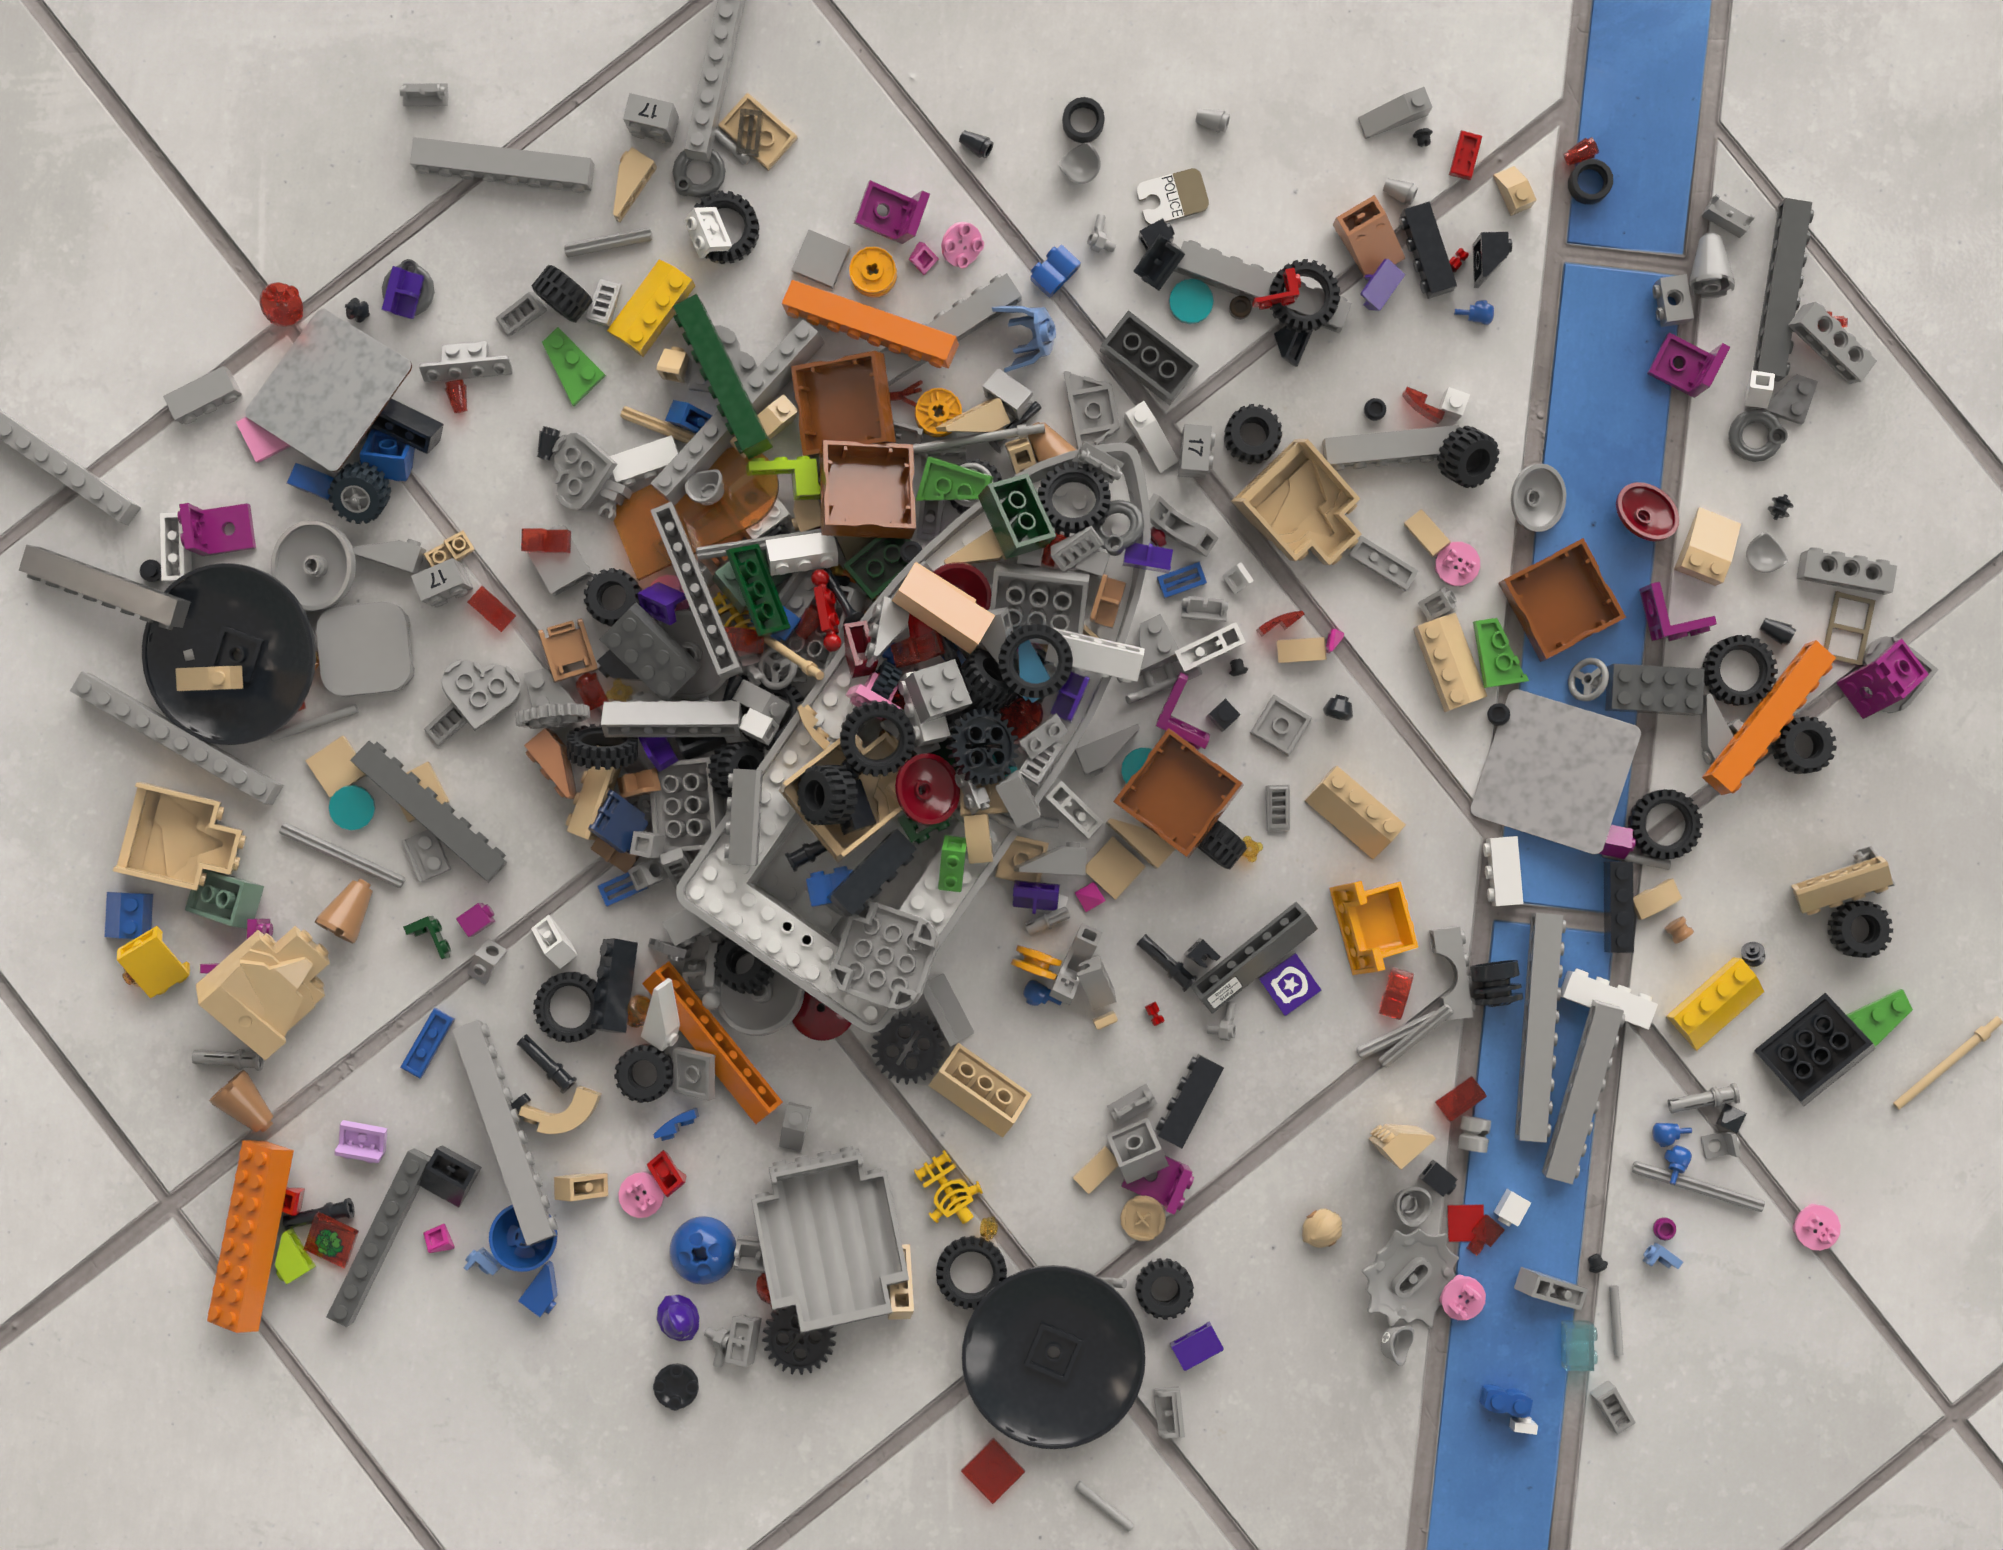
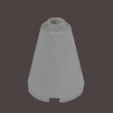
(1711, 268)

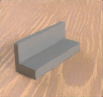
(947, 1009)

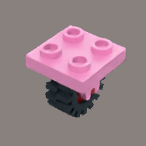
(879, 686)

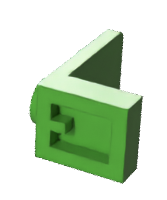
(952, 863)

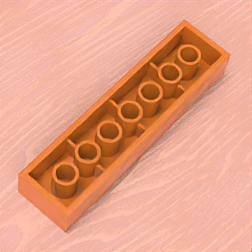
(250, 1236)

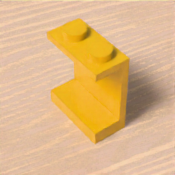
(152, 963)

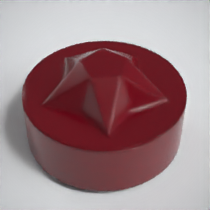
(1158, 537)

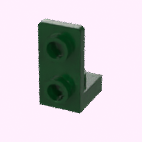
(910, 826)
(419, 928)

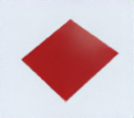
(1462, 1221)

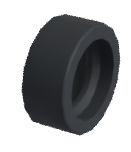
(1083, 102)
(1598, 166)

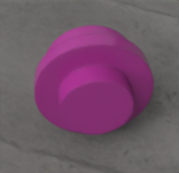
(1664, 1228)

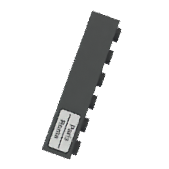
(1254, 957)

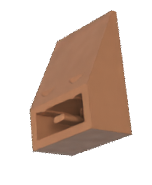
(1368, 236)
(551, 754)

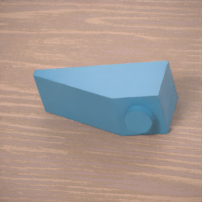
(1031, 667)

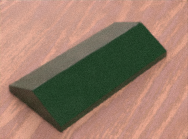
(758, 590)

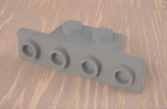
(464, 362)

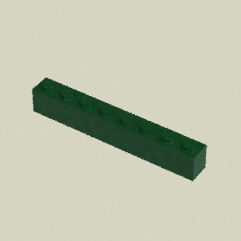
(722, 376)

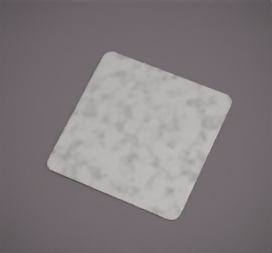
(328, 390)
(1556, 771)

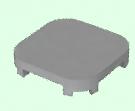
(364, 649)
(885, 956)

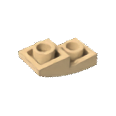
(454, 547)
(1301, 650)
(808, 719)
(978, 838)
(1656, 899)

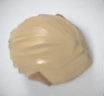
(1322, 1228)

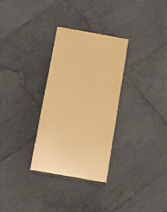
(1427, 533)
(1105, 1020)
(1096, 1170)

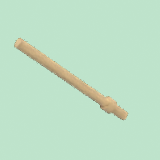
(808, 667)
(1981, 1034)

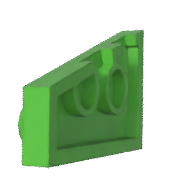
(573, 367)
(950, 482)
(1496, 658)

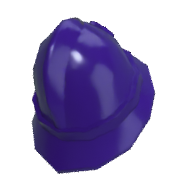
(678, 1317)

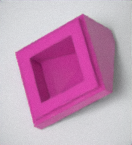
(923, 258)
(1333, 639)
(1089, 896)
(438, 1239)

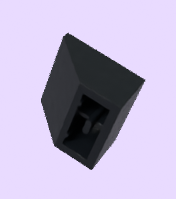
(449, 1175)

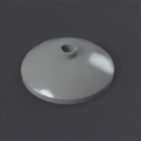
(1538, 497)

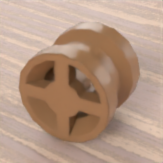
(1679, 930)

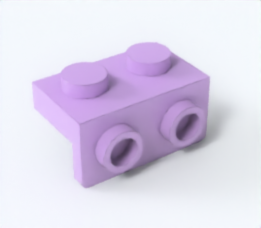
(361, 1142)

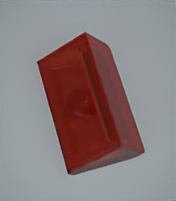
(1460, 1099)

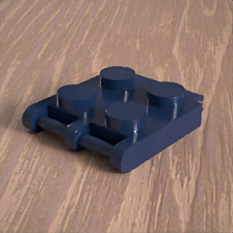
(617, 822)

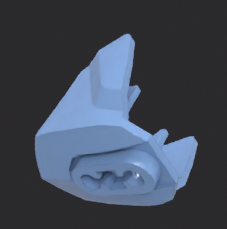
(1042, 329)

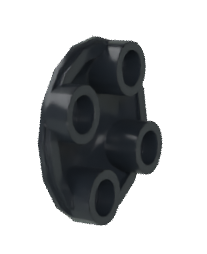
(676, 1386)

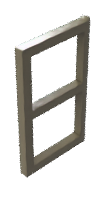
(1864, 632)

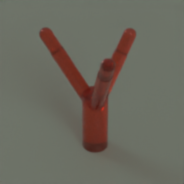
(900, 395)

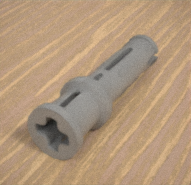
(238, 1059)
(1712, 1097)

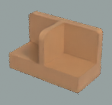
(1107, 602)
(638, 783)
(623, 861)

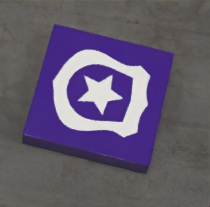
(1290, 984)

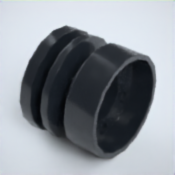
(1496, 982)

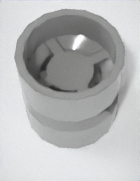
(1474, 1134)

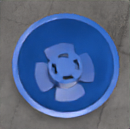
(709, 1239)
(510, 1246)

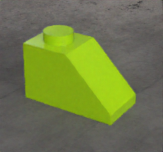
(291, 1258)

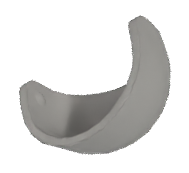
(1081, 164)
(1765, 554)

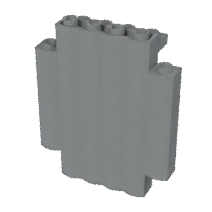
(829, 1239)

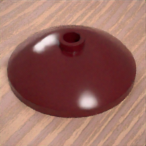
(1647, 511)
(969, 580)
(938, 787)
(818, 1024)

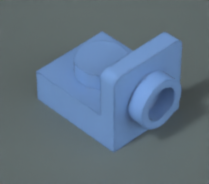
(1668, 1259)
(486, 1261)

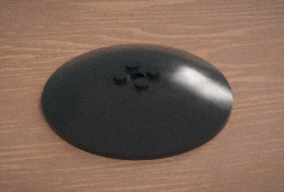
(228, 611)
(1063, 1397)

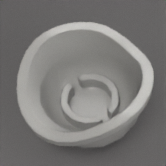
(705, 487)
(1413, 1205)
(1396, 1343)

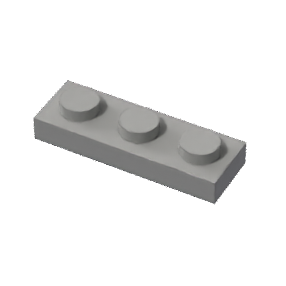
(1383, 563)

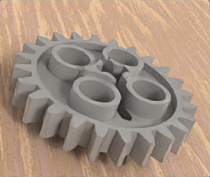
(552, 715)

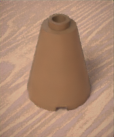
(1048, 444)
(347, 911)
(243, 1103)

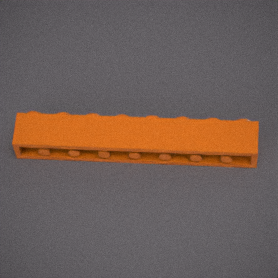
(870, 324)
(1768, 718)
(709, 1037)

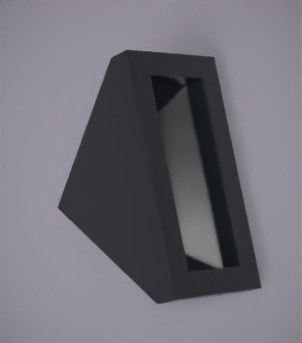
(1292, 344)

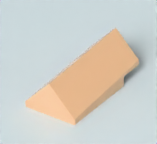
(943, 607)

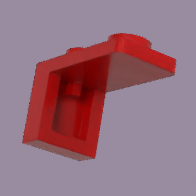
(1292, 285)

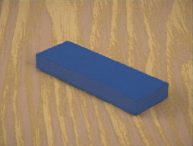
(427, 1043)

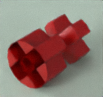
(1455, 262)
(1152, 1010)

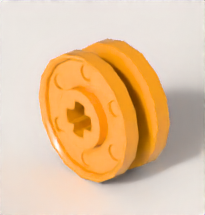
(871, 259)
(935, 399)
(1036, 962)

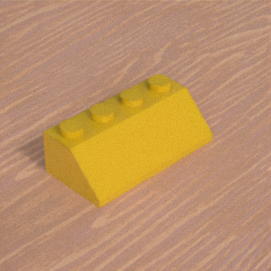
(651, 307)
(1716, 1002)

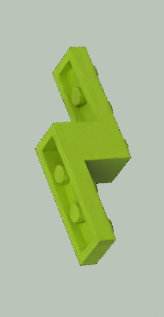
(802, 469)

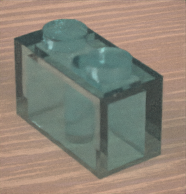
(1578, 1345)

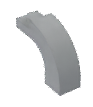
(1179, 527)
(1080, 951)

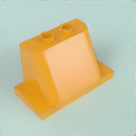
(1373, 924)

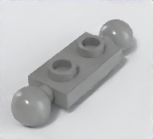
(710, 980)

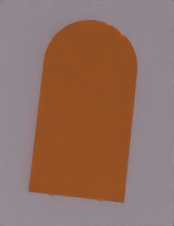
(743, 505)

